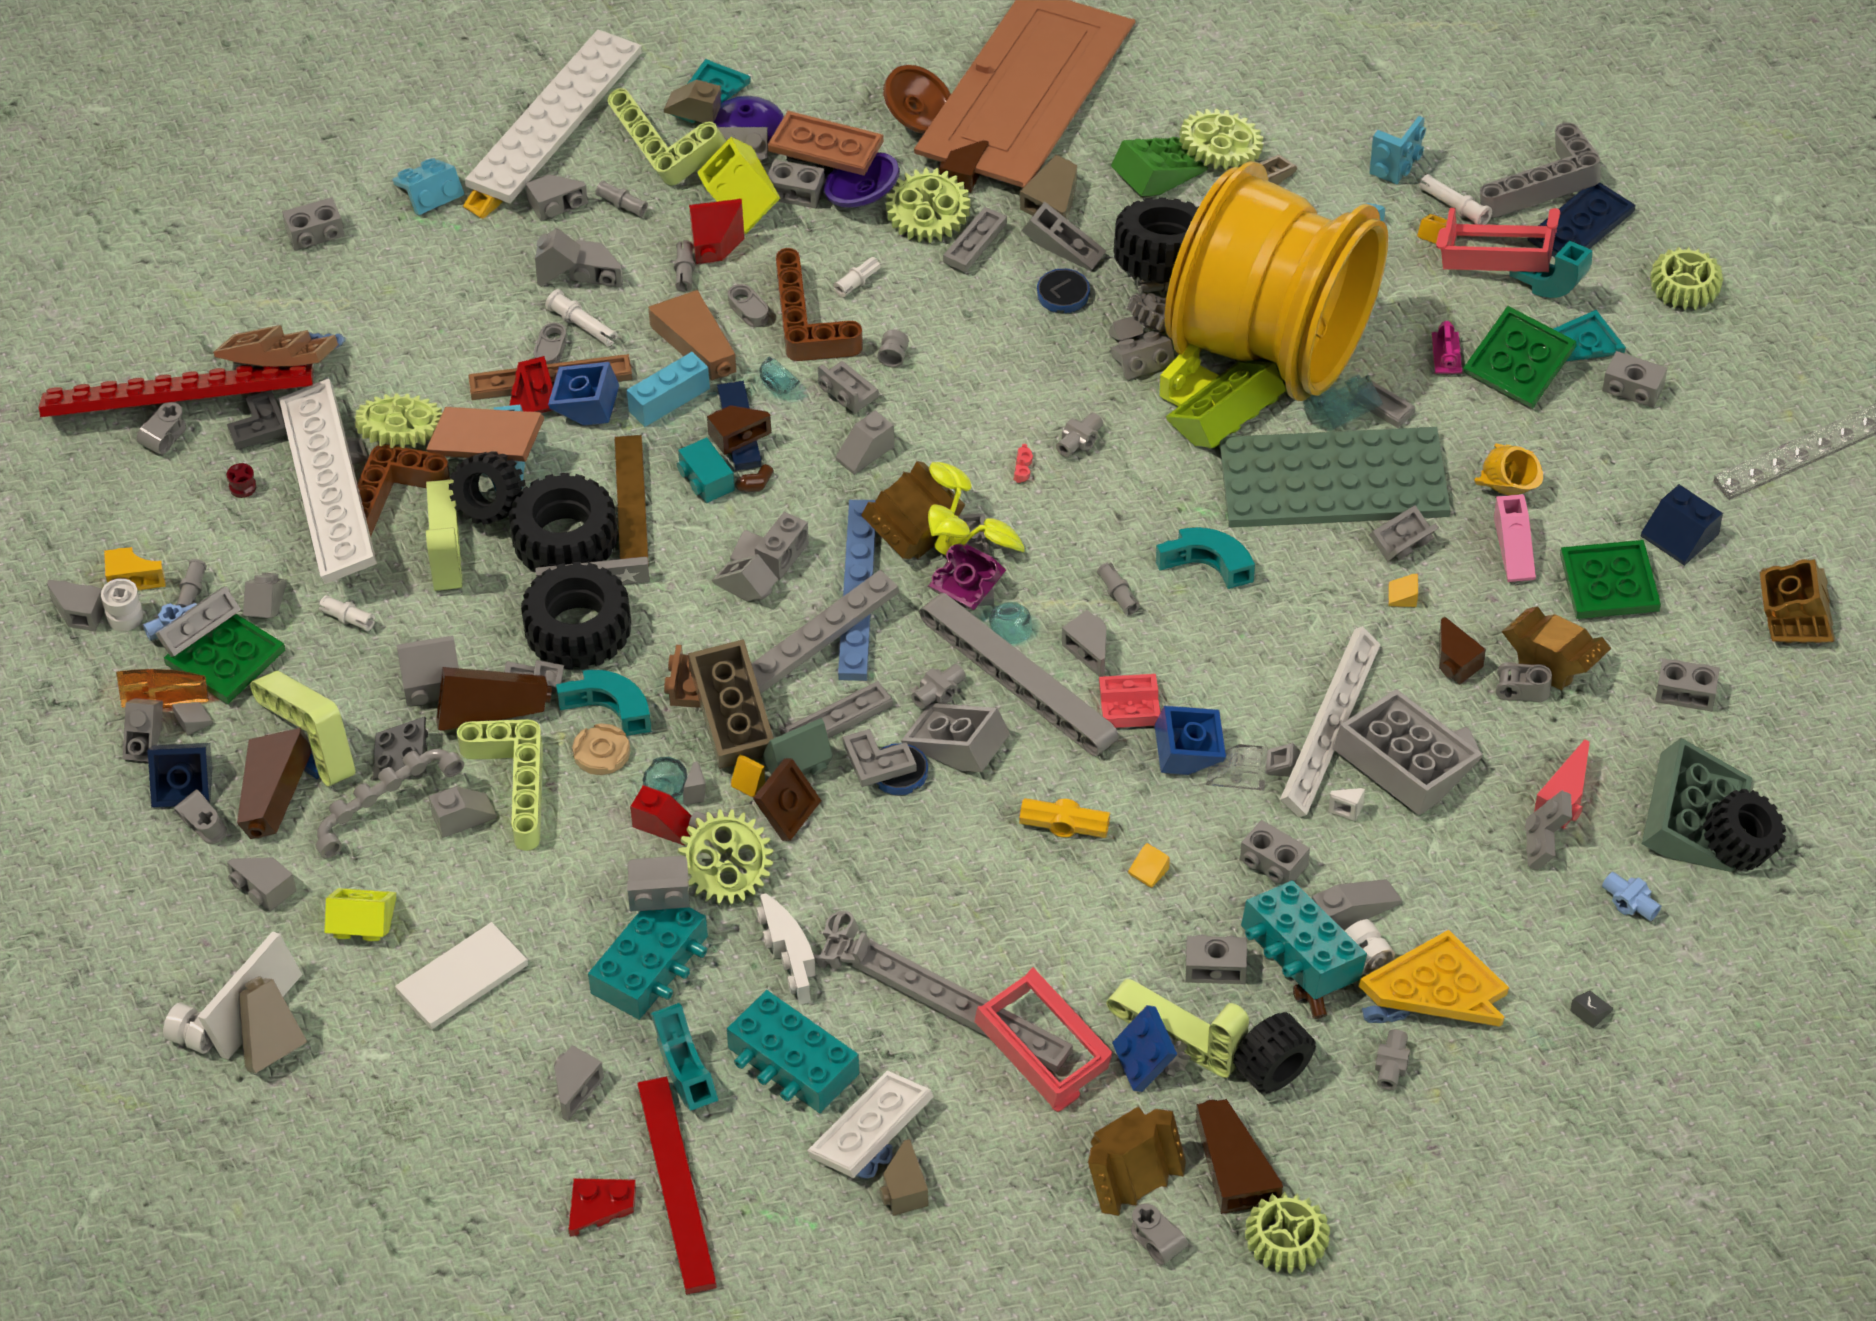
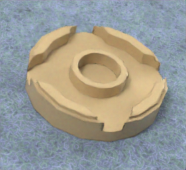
(601, 749)

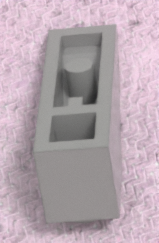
(1062, 237)
(1357, 901)

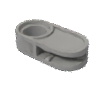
(752, 309)
(551, 348)

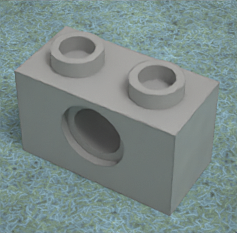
(1634, 379)
(1227, 969)

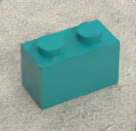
(705, 470)

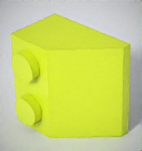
(359, 913)

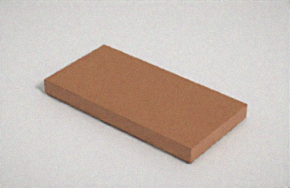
(825, 143)
(476, 431)

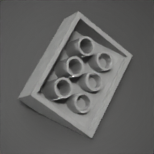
(1406, 751)

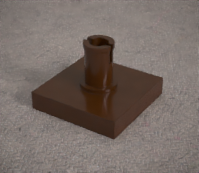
(787, 799)

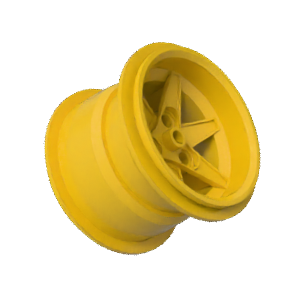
(1276, 280)

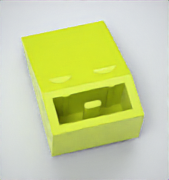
(738, 174)

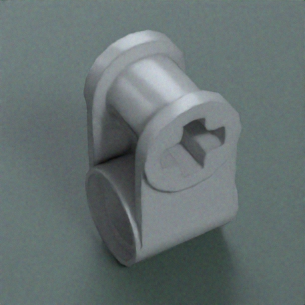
(162, 428)
(1525, 682)
(201, 817)
(1157, 1233)

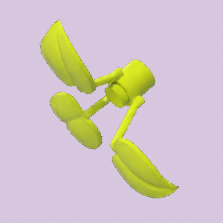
(953, 529)

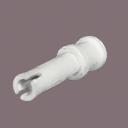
(1464, 205)
(572, 313)

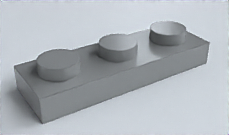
(975, 239)
(198, 621)

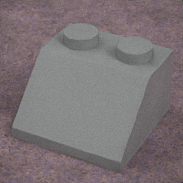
(422, 667)

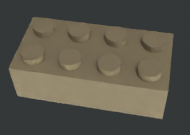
(730, 702)

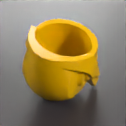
(1511, 470)

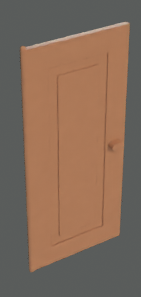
(1026, 86)

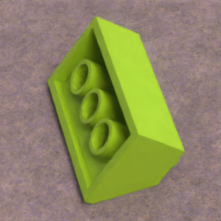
(1253, 388)

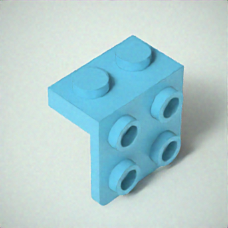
(1394, 156)
(430, 184)

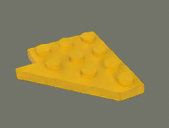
(1439, 981)

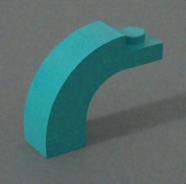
(1569, 269)
(1210, 548)
(610, 691)
(681, 1059)

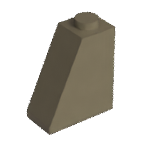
(1052, 185)
(267, 1025)

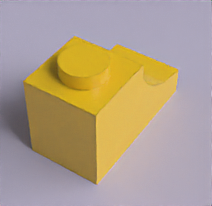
(125, 564)

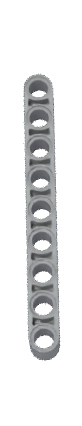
(1019, 674)

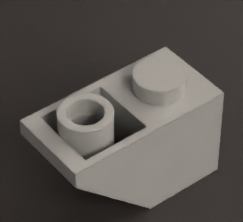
(555, 195)
(596, 265)
(264, 595)
(77, 604)
(141, 727)
(263, 879)

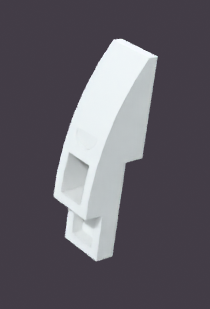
(789, 944)

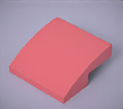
(1130, 700)

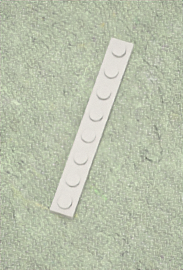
(1333, 711)

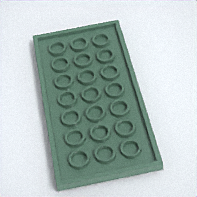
(1333, 476)

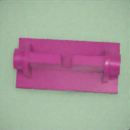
(1446, 349)

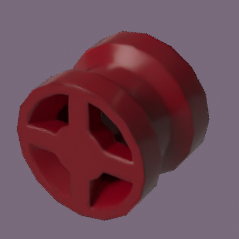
(241, 480)

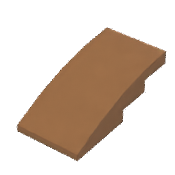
(273, 348)

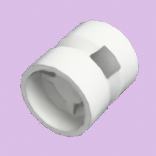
(122, 604)
(1369, 939)
(185, 1028)

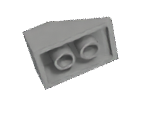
(959, 735)

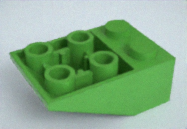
(1155, 165)

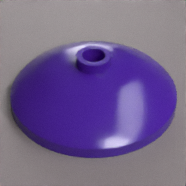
(749, 112)
(858, 190)

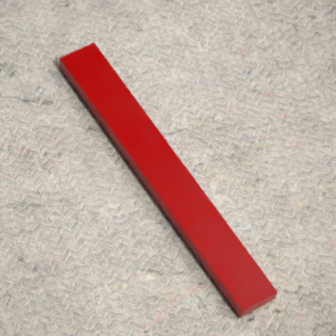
(676, 1186)

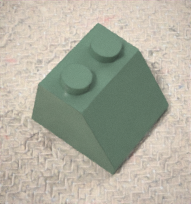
(805, 745)

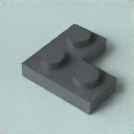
(262, 426)

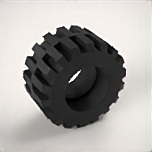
(467, 492)
(1750, 846)
(1274, 1053)

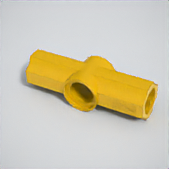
(1064, 818)

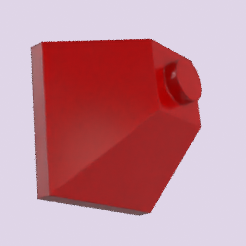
(716, 229)

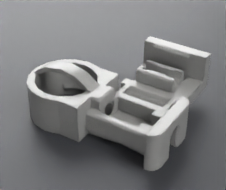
(841, 943)

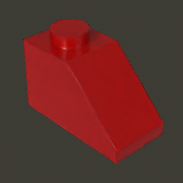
(659, 815)

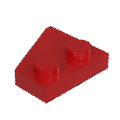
(532, 386)
(600, 1202)

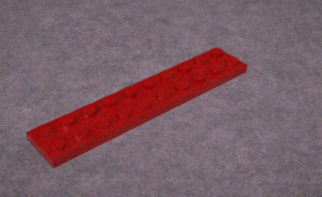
(167, 389)

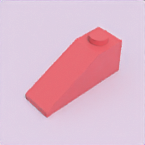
(1569, 779)

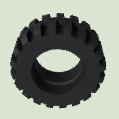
(1151, 236)
(563, 499)
(576, 588)

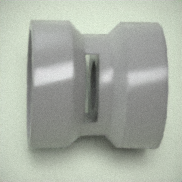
(893, 348)

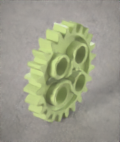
(1220, 139)
(916, 217)
(397, 420)
(742, 836)

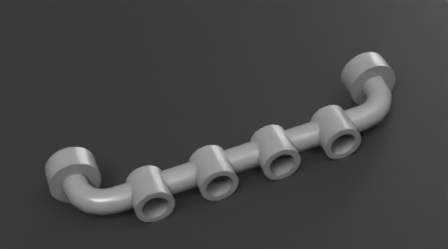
(328, 843)

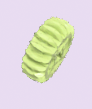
(1685, 284)
(1281, 1241)

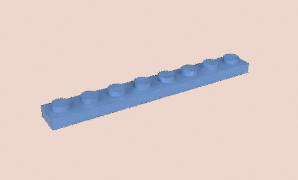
(858, 568)

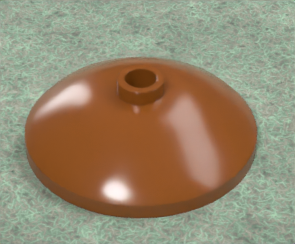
(914, 96)

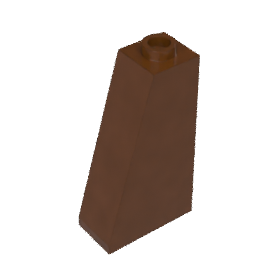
(488, 696)
(270, 779)
(1234, 1159)

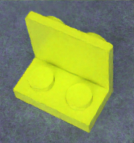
(1185, 377)

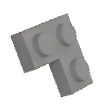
(874, 764)
(1541, 828)

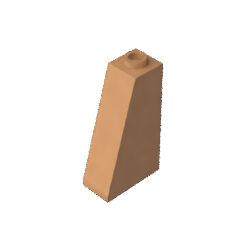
(692, 328)

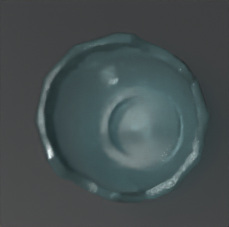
(776, 377)
(1011, 622)
(666, 776)

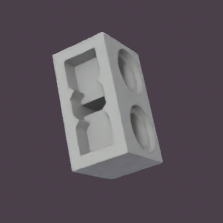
(797, 183)
(313, 223)
(783, 543)
(1687, 684)
(1280, 857)

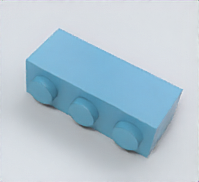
(668, 389)

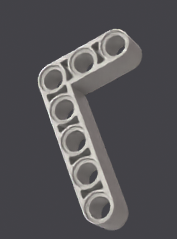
(1575, 171)

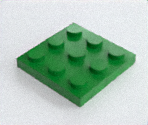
(1520, 357)
(1610, 579)
(229, 657)

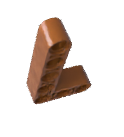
(807, 340)
(393, 466)

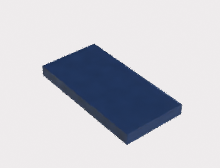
(1588, 217)

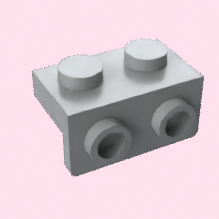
(1143, 354)
(847, 386)
(1402, 533)

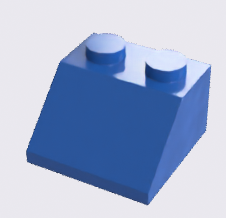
(585, 393)
(1189, 739)

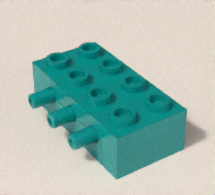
(1303, 940)
(648, 958)
(792, 1052)

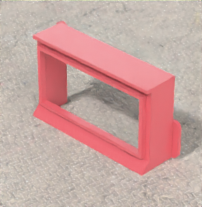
(1497, 257)
(1056, 1093)

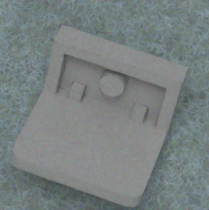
(658, 883)

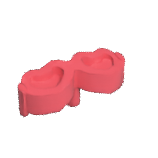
(1023, 460)

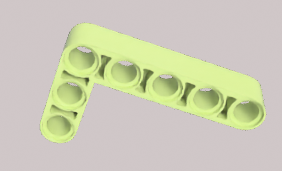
(679, 159)
(443, 537)
(313, 714)
(524, 743)
(1207, 1044)

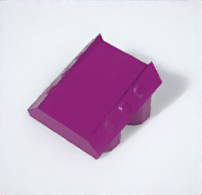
(966, 575)

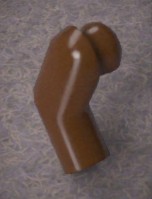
(755, 482)
(1317, 1006)

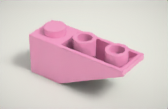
(1514, 537)

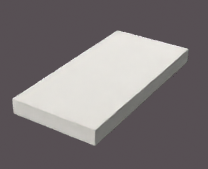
(461, 975)
(223, 1015)
(870, 1124)

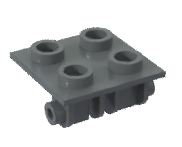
(396, 742)

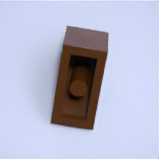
(963, 163)
(737, 427)
(1458, 652)

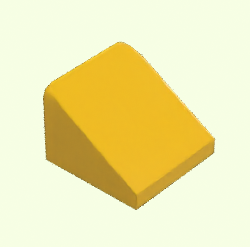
(481, 203)
(1430, 227)
(1403, 591)
(748, 776)
(1149, 865)

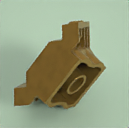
(903, 510)
(1797, 603)
(1555, 644)
(1134, 1157)

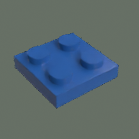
(1144, 1048)

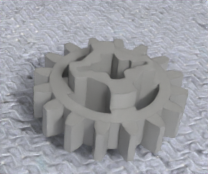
(1149, 310)

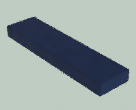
(735, 395)

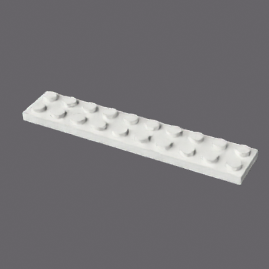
(553, 116)
(327, 481)

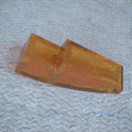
(162, 685)

